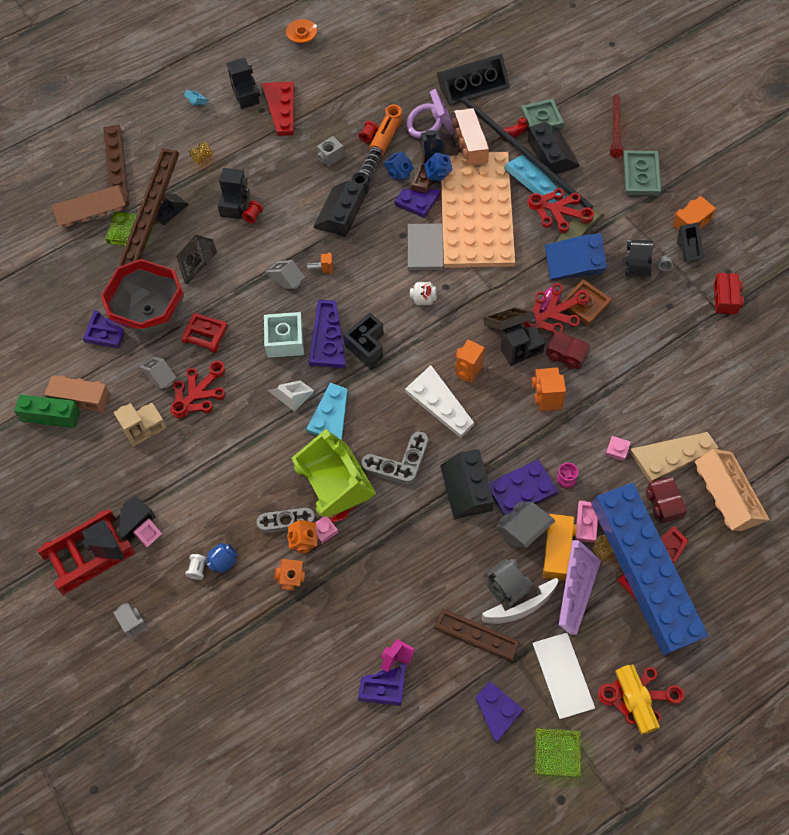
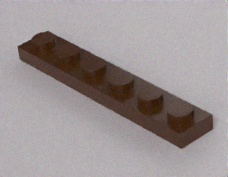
(115, 158)

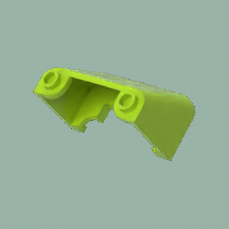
(333, 474)

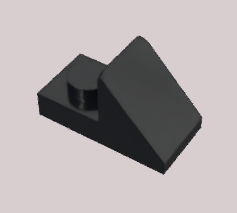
(170, 207)
(691, 243)

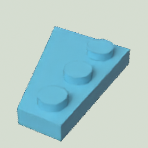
(330, 412)

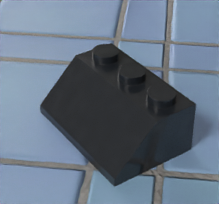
(551, 148)
(341, 208)
(467, 484)

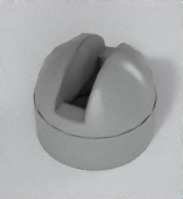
(667, 263)

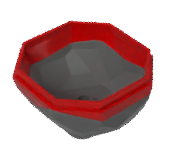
(142, 288)

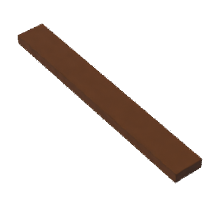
(149, 207)

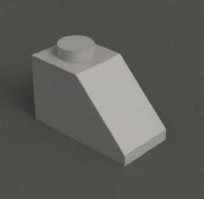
(286, 274)
(158, 372)

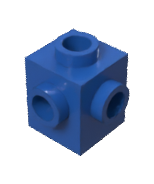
(399, 166)
(438, 167)

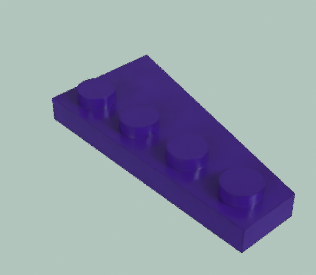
(326, 339)

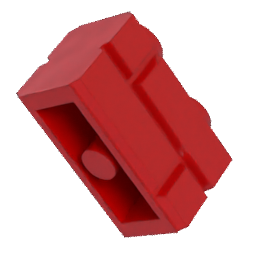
(727, 293)

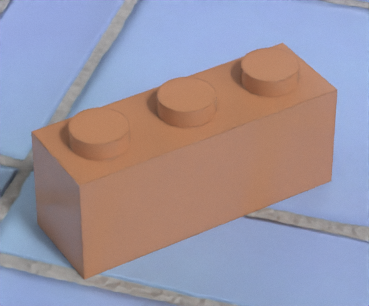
(86, 394)

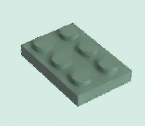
(641, 173)

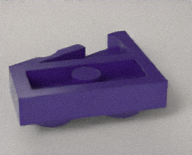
(383, 686)
(497, 710)

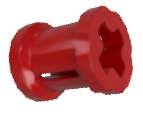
(367, 134)
(252, 212)

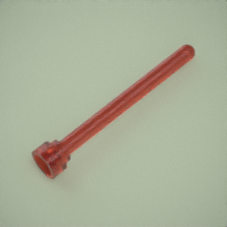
(616, 148)

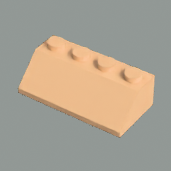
(731, 490)

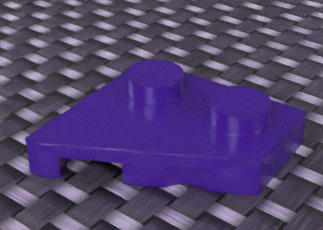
(417, 202)
(103, 332)

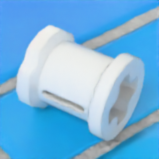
(196, 566)

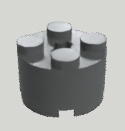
(507, 582)

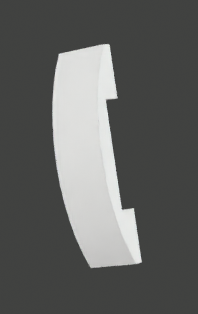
(499, 615)

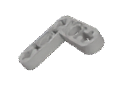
(405, 466)

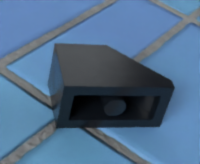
(132, 516)
(102, 541)

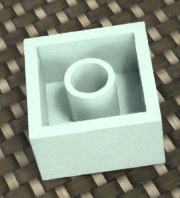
(283, 335)

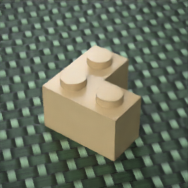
(139, 424)

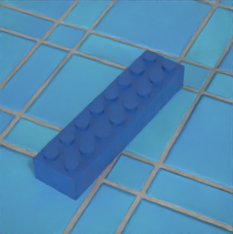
(648, 569)

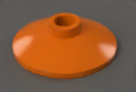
(301, 31)

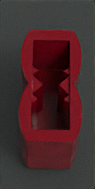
(567, 350)
(666, 500)

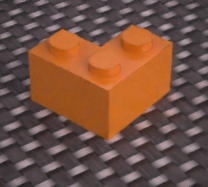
(549, 389)

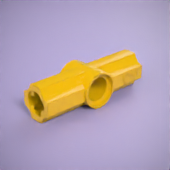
(637, 699)

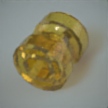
(201, 152)
(602, 551)

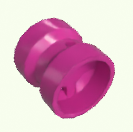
(567, 470)

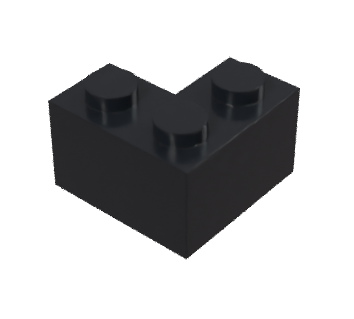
(243, 83)
(233, 194)
(363, 338)
(521, 343)

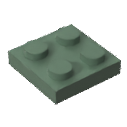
(542, 112)

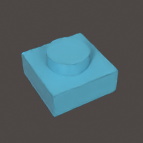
(195, 98)

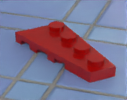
(281, 105)

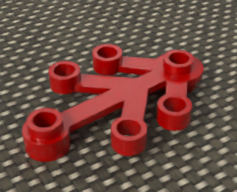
(557, 208)
(554, 311)
(197, 392)
(617, 695)

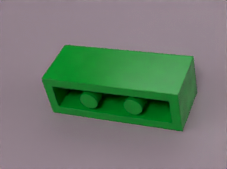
(47, 411)

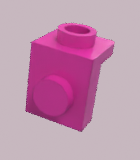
(398, 651)

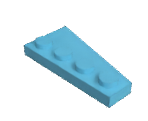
(531, 176)

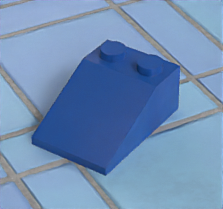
(576, 257)

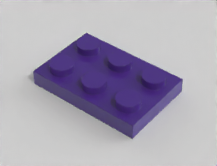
(524, 484)

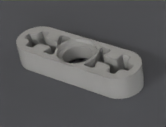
(271, 528)

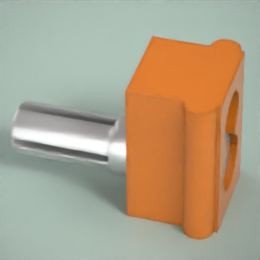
(326, 264)

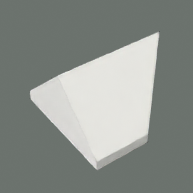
(292, 394)

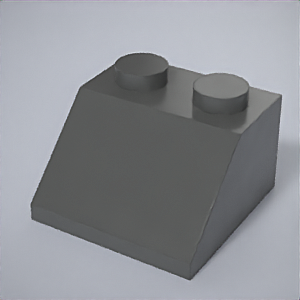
(524, 524)

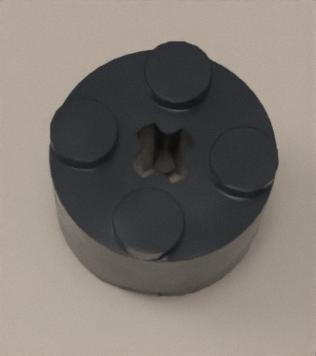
(639, 258)

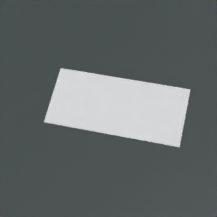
(563, 675)

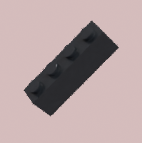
(473, 79)

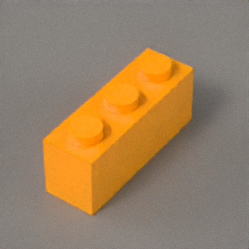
(558, 547)

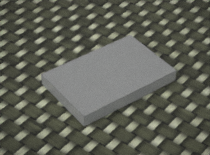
(425, 246)

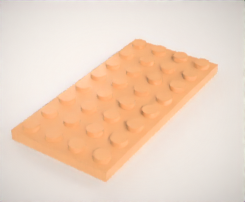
(477, 214)

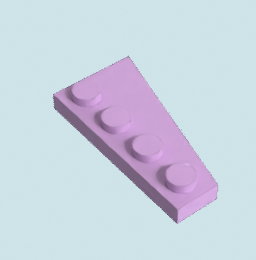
(579, 582)

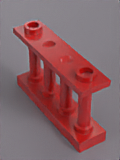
(84, 571)

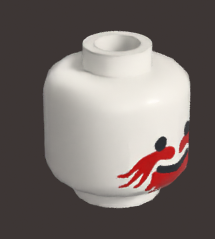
(423, 293)

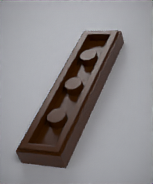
(477, 635)

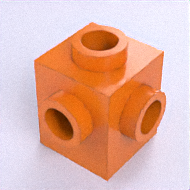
(302, 536)
(296, 571)

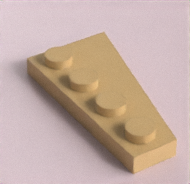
(669, 456)

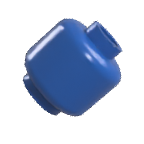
(221, 557)

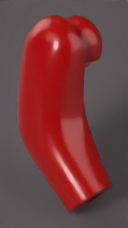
(517, 129)

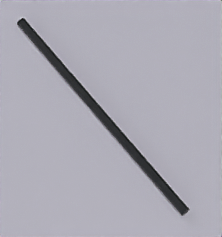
(525, 152)

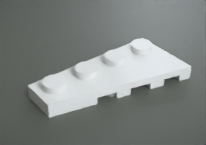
(438, 400)

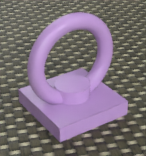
(439, 112)

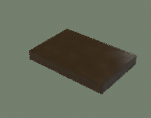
(508, 318)

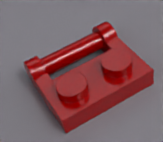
(207, 327)

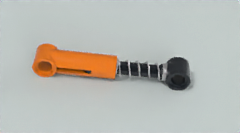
(379, 145)

